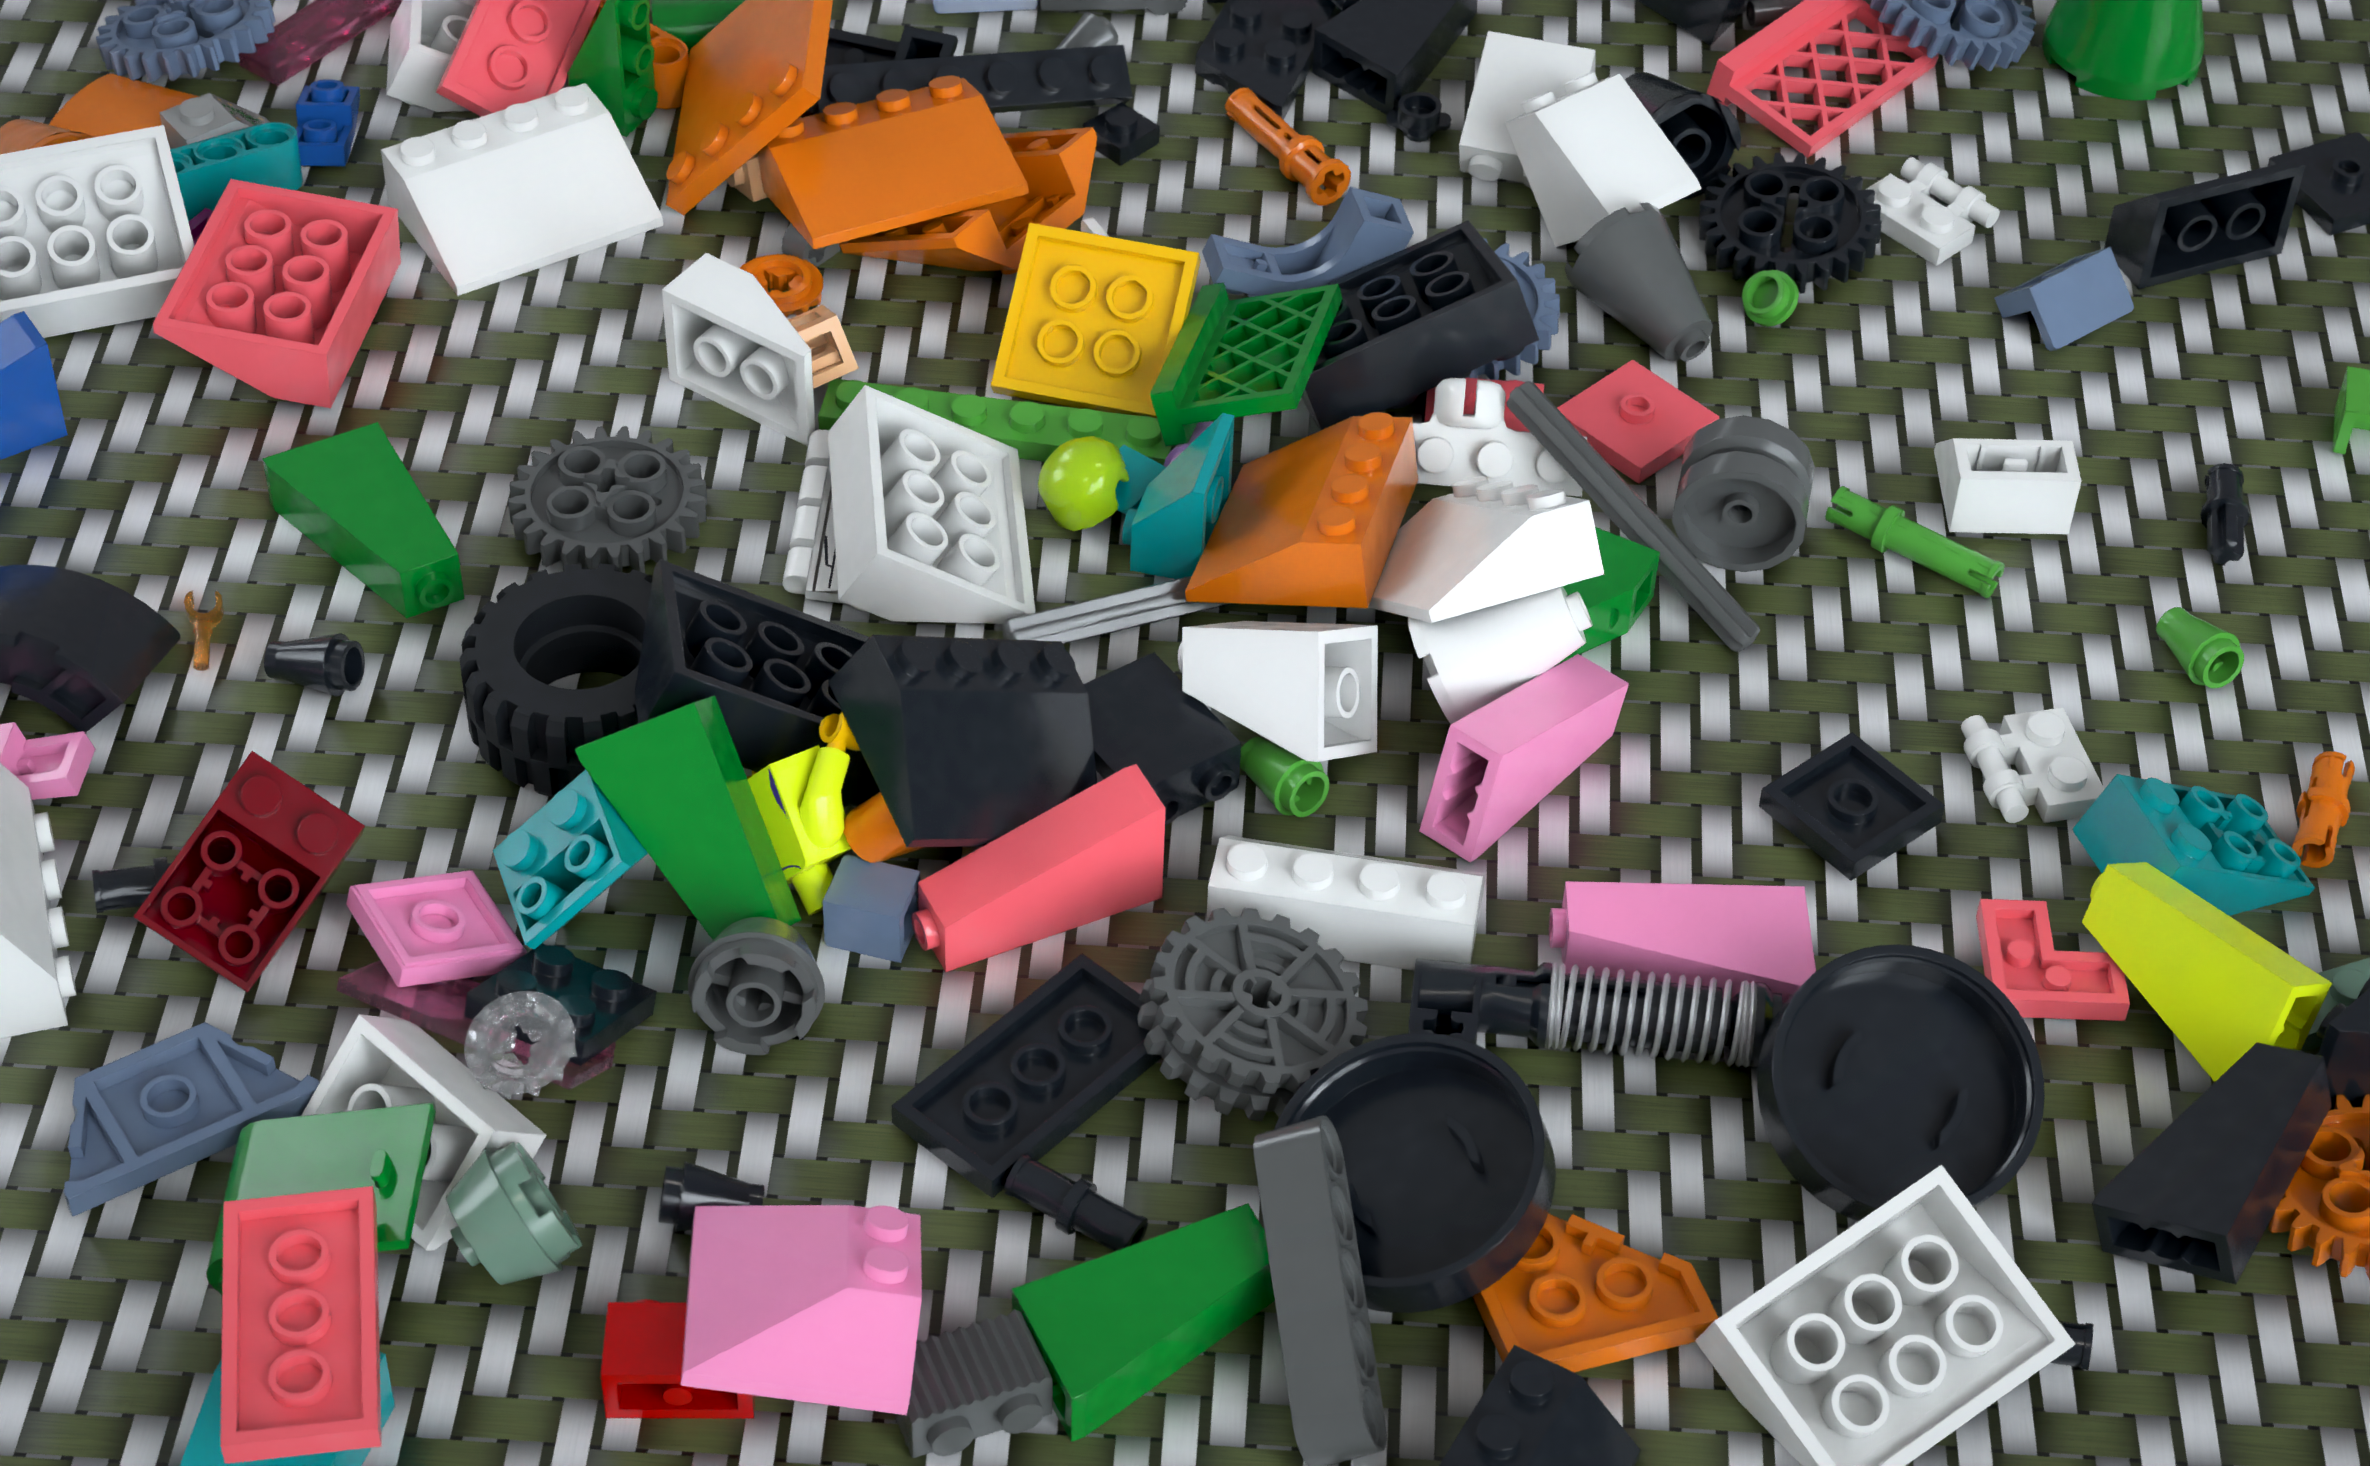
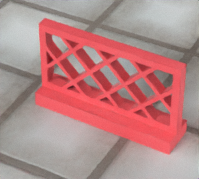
(1792, 43)

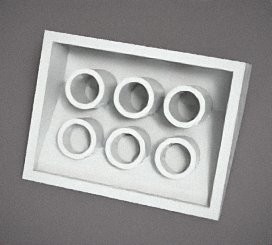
(519, 188)
(91, 231)
(926, 516)
(1487, 549)
(30, 930)
(1886, 1334)

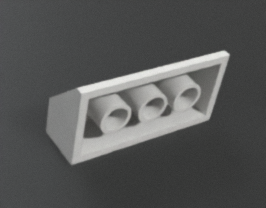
(1356, 903)

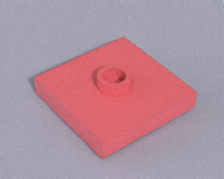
(1636, 420)

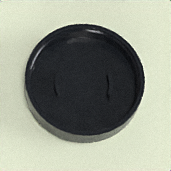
(1897, 1070)
(1438, 1163)

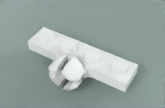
(1480, 445)

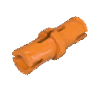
(2323, 809)

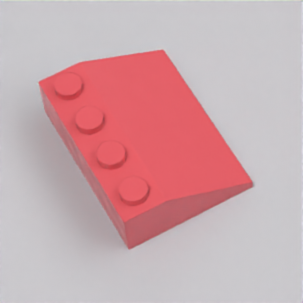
(283, 288)

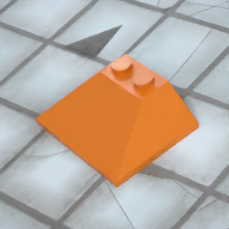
(993, 235)

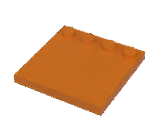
(744, 90)

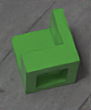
(2351, 407)

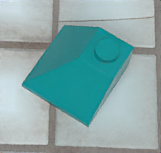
(1182, 505)

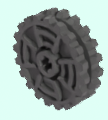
(1248, 1010)

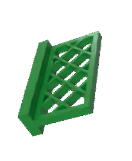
(1237, 363)

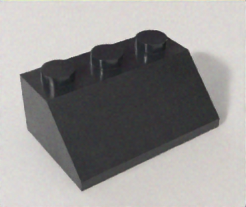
(2205, 225)
(1540, 1418)

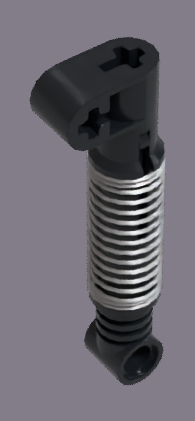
(1594, 1010)

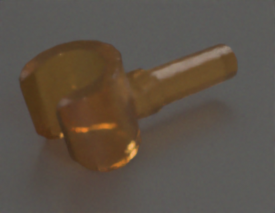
(203, 628)

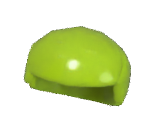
(1082, 481)

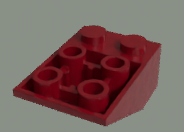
(250, 872)

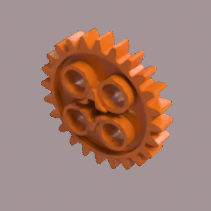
(2331, 1193)

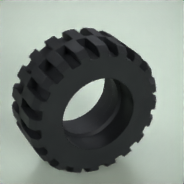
(539, 635)

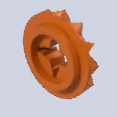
(791, 273)

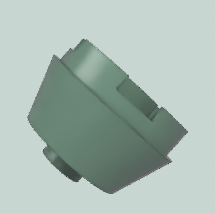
(510, 1217)

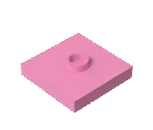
(434, 928)

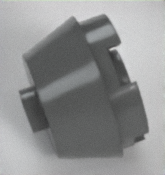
(756, 985)

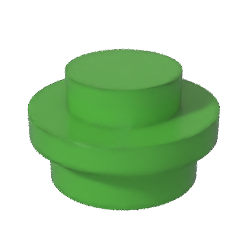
(1770, 297)

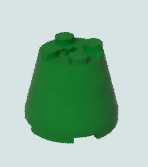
(2126, 44)

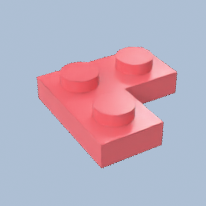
(2042, 981)

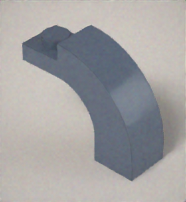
(1360, 234)

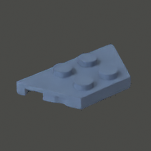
(170, 1111)

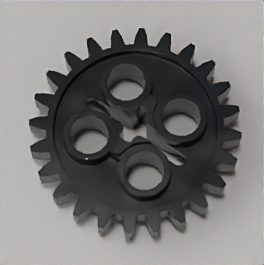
(1831, 230)

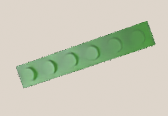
(1022, 425)

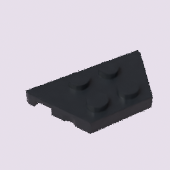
(1263, 47)

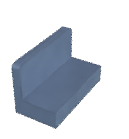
(2071, 298)

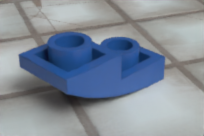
(326, 122)

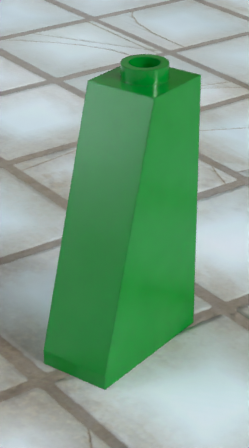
(368, 516)
(694, 814)
(1143, 1312)

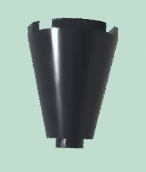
(1693, 122)

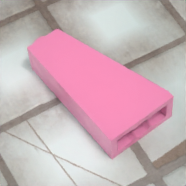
(1517, 752)
(1689, 931)

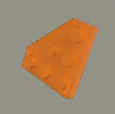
(1593, 1299)

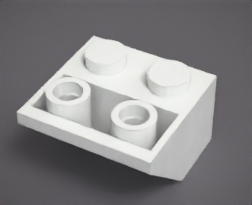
(2008, 485)

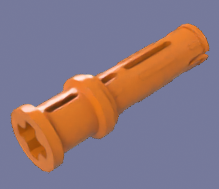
(1299, 155)

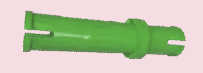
(1892, 531)

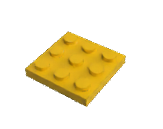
(1092, 320)

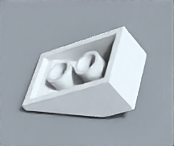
(421, 48)
(738, 347)

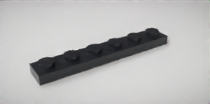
(1004, 79)

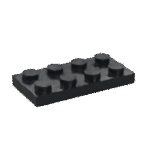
(1030, 1076)

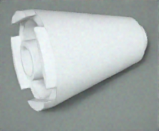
(1498, 647)

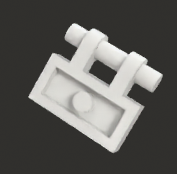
(1922, 223)
(2048, 758)

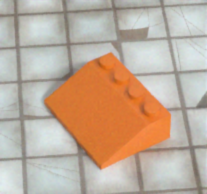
(889, 162)
(1312, 519)

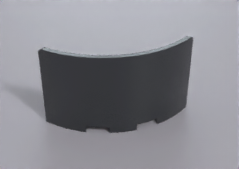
(76, 641)

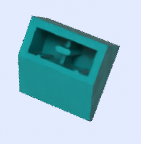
(565, 858)

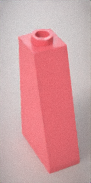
(1048, 874)

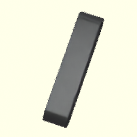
(1319, 1293)

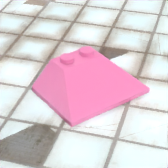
(805, 1303)

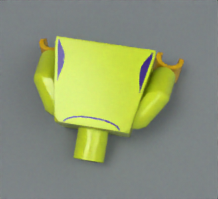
(805, 809)

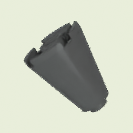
(1641, 280)

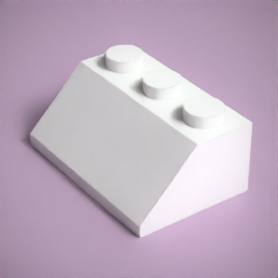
(401, 1065)

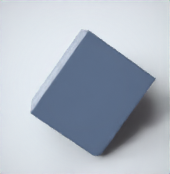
(871, 908)

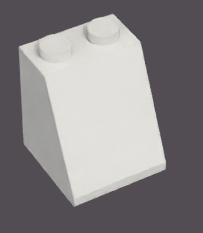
(1509, 75)
(1595, 156)
(1289, 682)

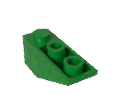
(619, 63)
(1620, 593)

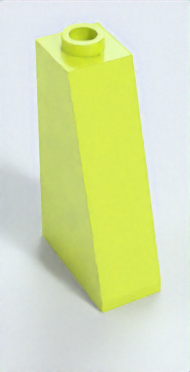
(2202, 968)

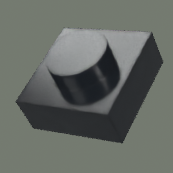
(1123, 133)

